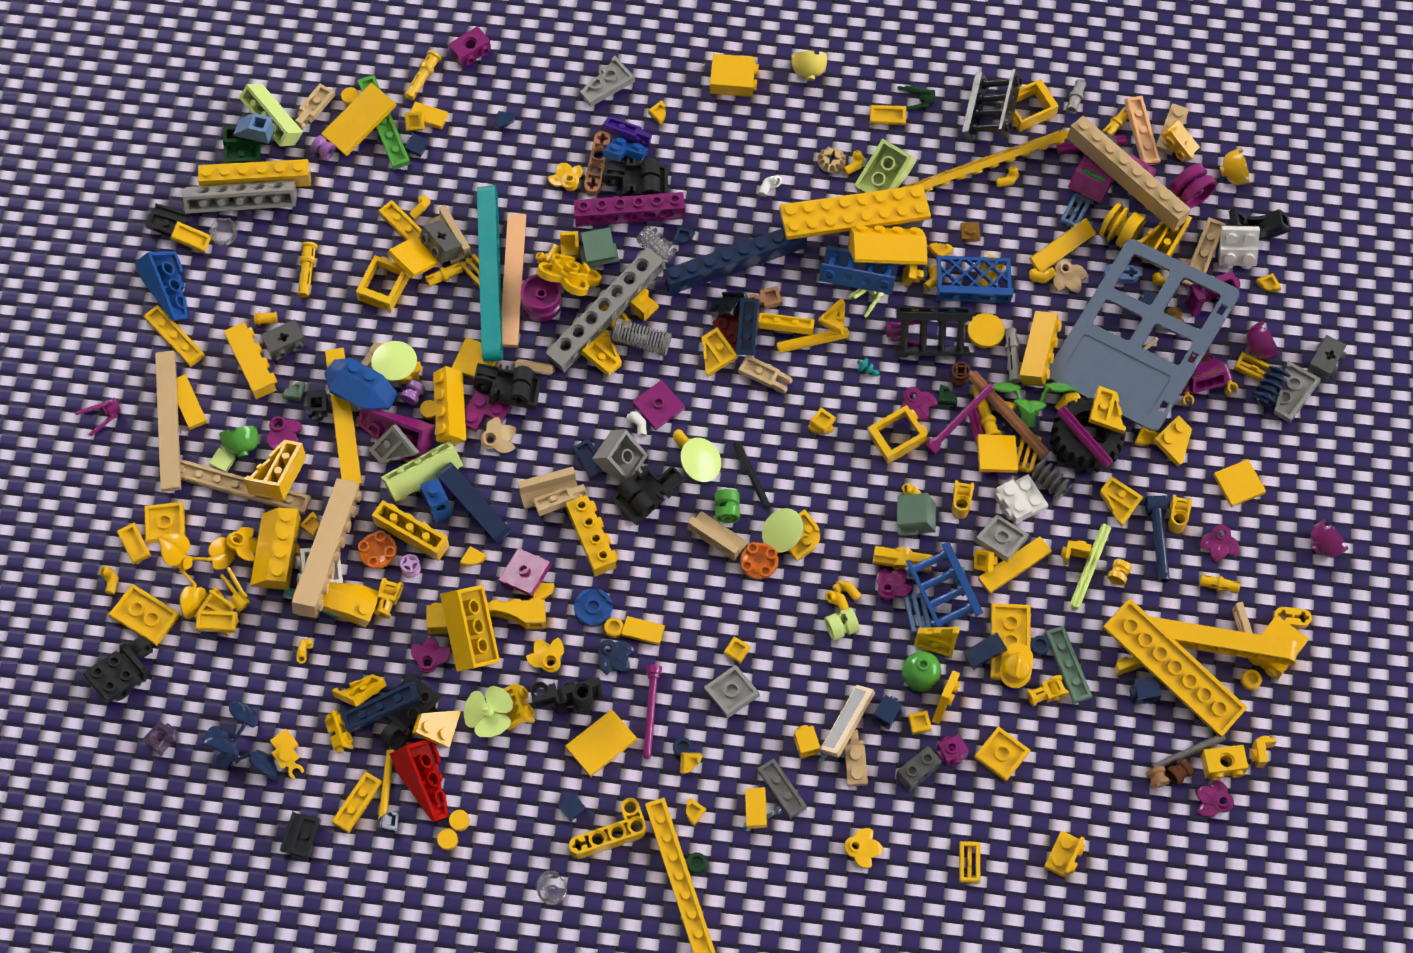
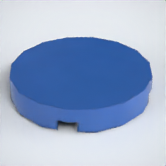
(593, 607)

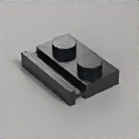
(164, 219)
(727, 305)
(300, 835)

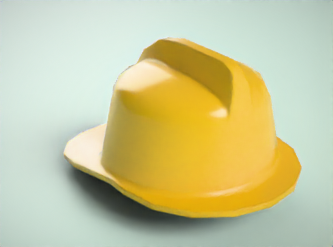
(1016, 665)

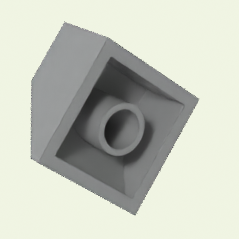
(620, 455)

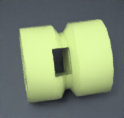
(843, 623)

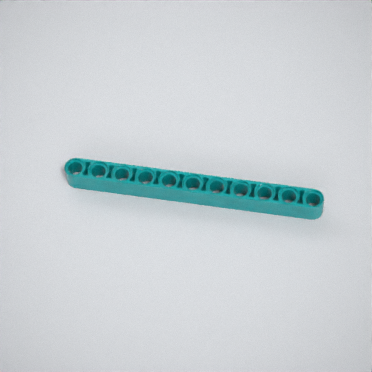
(489, 274)

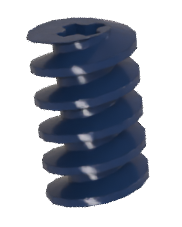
(1269, 385)

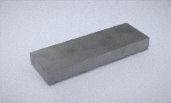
(782, 788)

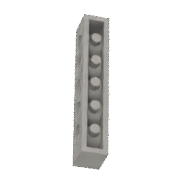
(240, 196)

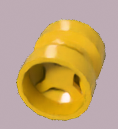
(1119, 572)

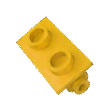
(342, 739)

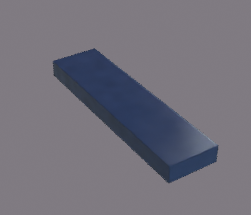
(380, 707)

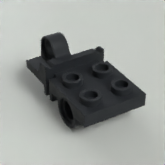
(637, 177)
(511, 387)
(644, 492)
(120, 672)
(572, 693)
(403, 721)

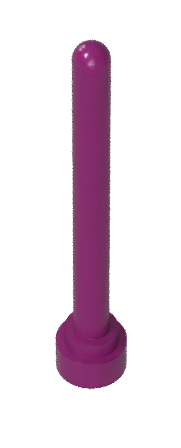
(934, 444)
(654, 673)

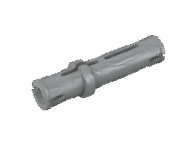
(1012, 348)

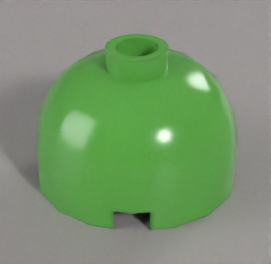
(240, 440)
(921, 671)

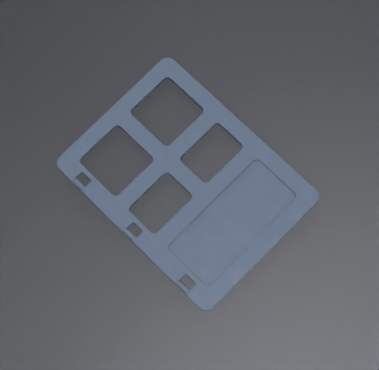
(1141, 378)

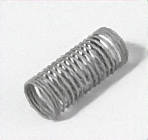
(616, 337)

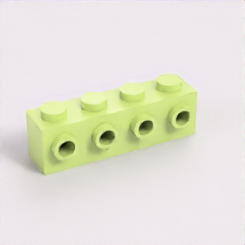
(261, 102)
(420, 470)

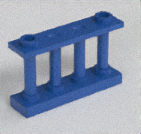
(842, 270)
(955, 571)

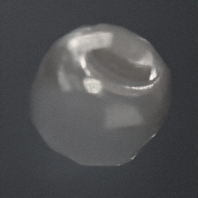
(223, 232)
(551, 888)

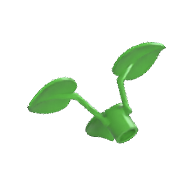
(1027, 408)

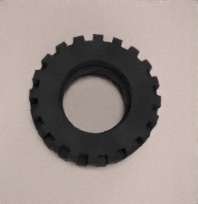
(1075, 454)

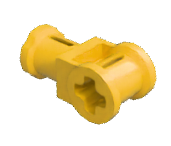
(388, 595)
(1049, 690)

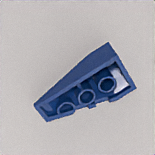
(162, 276)

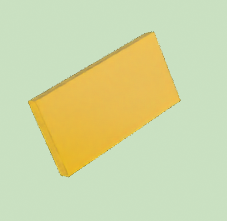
(359, 119)
(1013, 626)

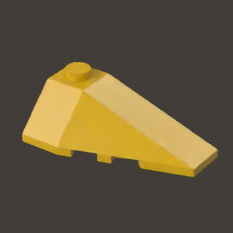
(350, 602)

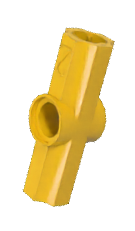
(897, 557)

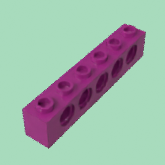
(629, 209)

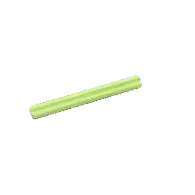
(1090, 566)

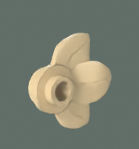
(1071, 278)
(501, 434)

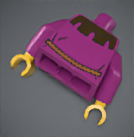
(1208, 375)

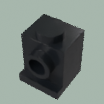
(317, 404)

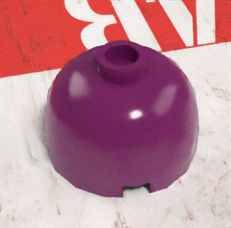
(1261, 342)
(1327, 541)

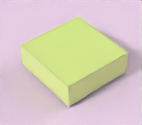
(222, 460)

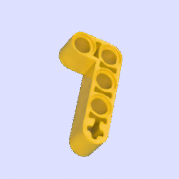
(606, 832)

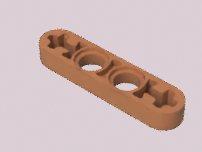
(596, 163)

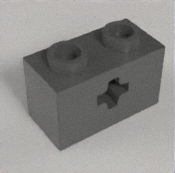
(440, 241)
(275, 340)
(1329, 349)
(918, 769)

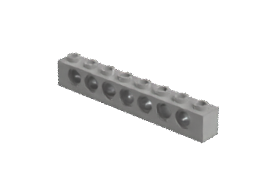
(604, 319)

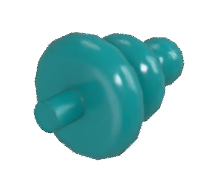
(868, 368)

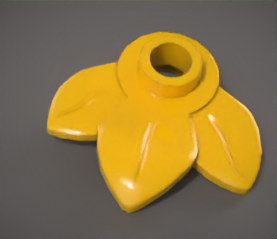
(566, 176)
(245, 543)
(546, 652)
(866, 847)

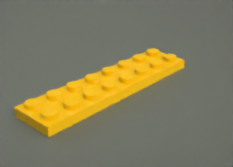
(848, 211)
(1174, 667)

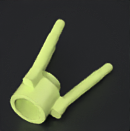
(859, 292)

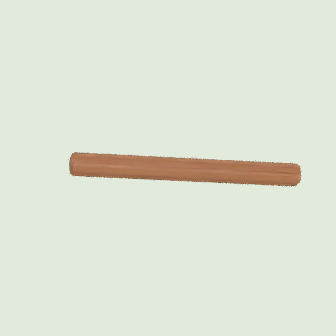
(1010, 416)

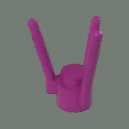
(893, 329)
(109, 407)

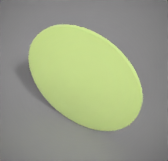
(394, 360)
(700, 459)
(782, 530)

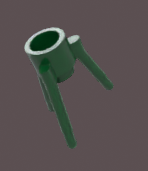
(925, 95)

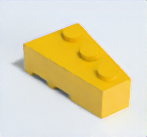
(1165, 239)
(278, 472)

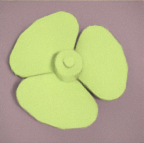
(486, 716)

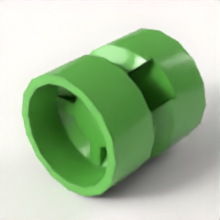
(727, 506)

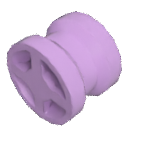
(409, 561)

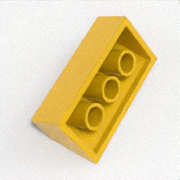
(888, 245)
(276, 549)
(469, 628)

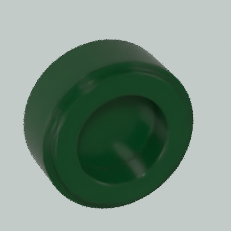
(696, 863)

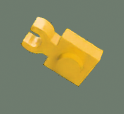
(286, 757)

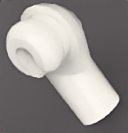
(769, 183)
(635, 417)

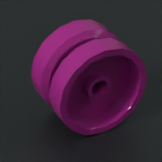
(1193, 185)
(540, 298)

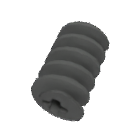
(1050, 479)

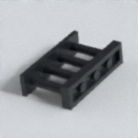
(979, 98)
(924, 315)

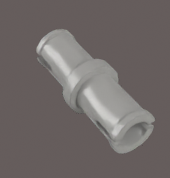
(1076, 96)

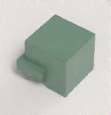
(598, 248)
(916, 514)

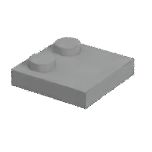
(1001, 538)
(731, 691)

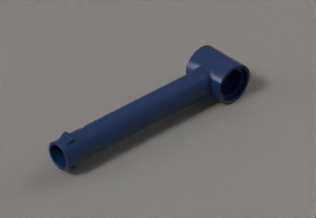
(1157, 506)

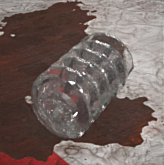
(652, 240)

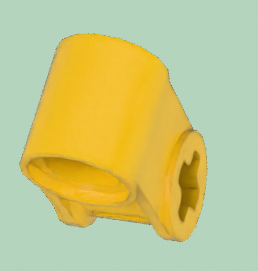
(962, 496)
(1179, 510)

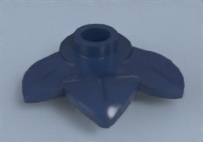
(616, 658)

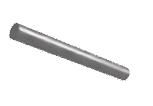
(1189, 751)

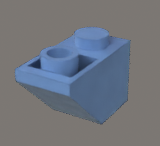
(255, 128)

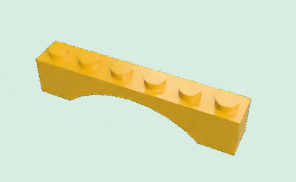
(255, 172)
(528, 614)

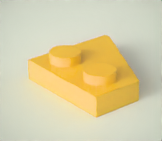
(1106, 410)
(937, 639)

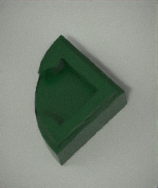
(946, 396)

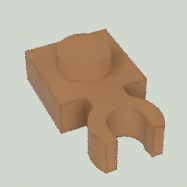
(768, 297)

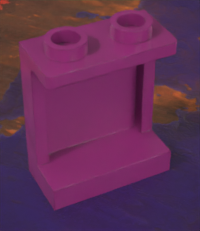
(1198, 295)

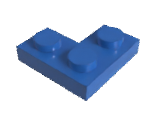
(620, 147)

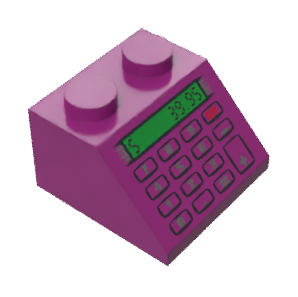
(1091, 180)

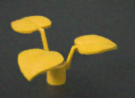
(173, 552)

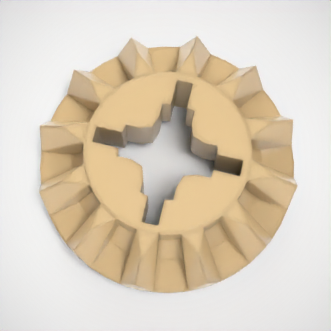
(836, 165)

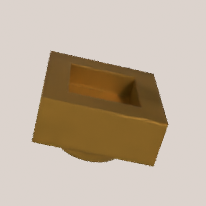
(970, 232)

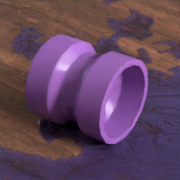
(324, 148)
(412, 392)

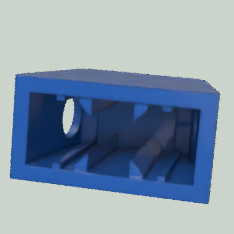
(434, 497)

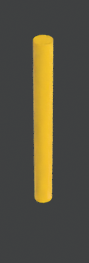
(386, 784)

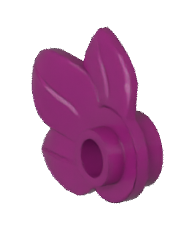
(920, 403)
(286, 432)
(1219, 545)
(894, 582)
(429, 652)
(1211, 799)

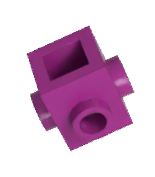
(952, 750)

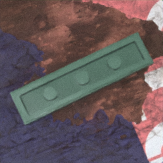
(1068, 665)

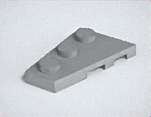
(609, 81)
(1295, 392)

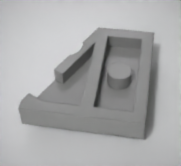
(393, 446)

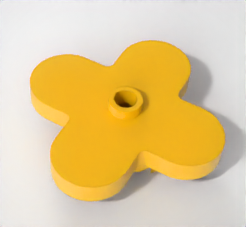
(571, 274)

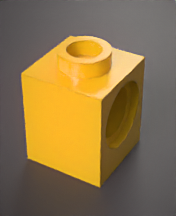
(806, 741)

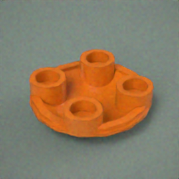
(377, 550)
(759, 560)

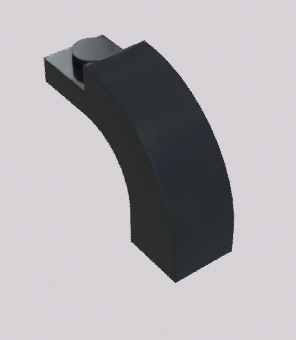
(1270, 225)

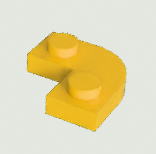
(809, 539)

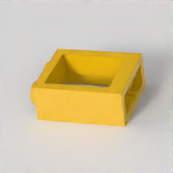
(1045, 98)
(377, 299)
(892, 455)

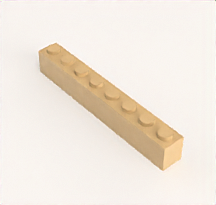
(1128, 173)
(326, 548)

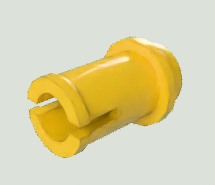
(265, 318)

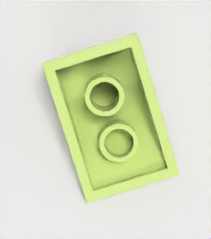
(885, 168)

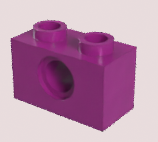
(473, 39)

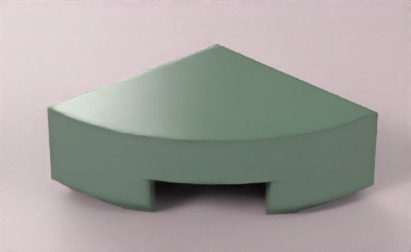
(294, 392)

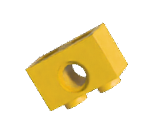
(1233, 755)

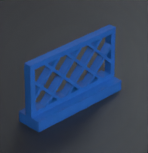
(970, 293)

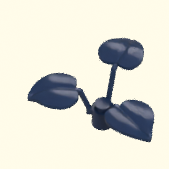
(219, 740)

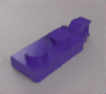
(626, 130)

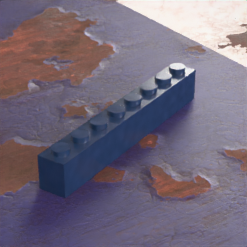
(730, 260)

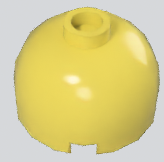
(808, 64)

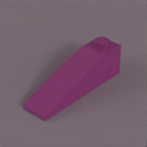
(417, 431)

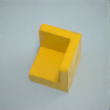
(570, 243)
(643, 305)

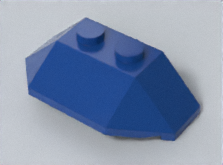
(359, 385)

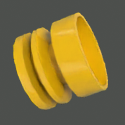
(1121, 226)

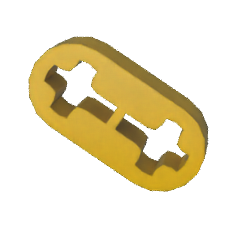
(1292, 616)

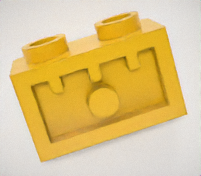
(1180, 141)
(522, 710)
(1064, 854)

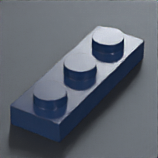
(748, 326)

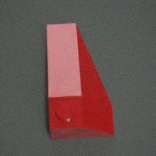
(420, 772)

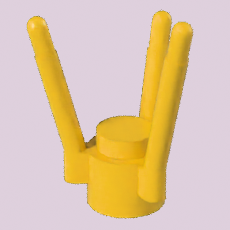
(238, 599)

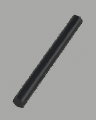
(752, 475)

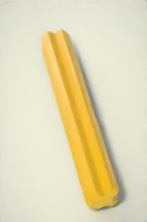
(811, 340)

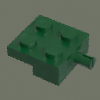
(239, 149)

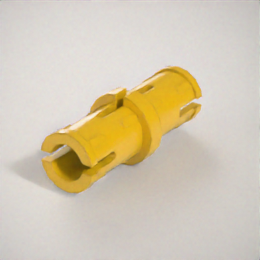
(1116, 122)
(444, 274)
(1219, 583)

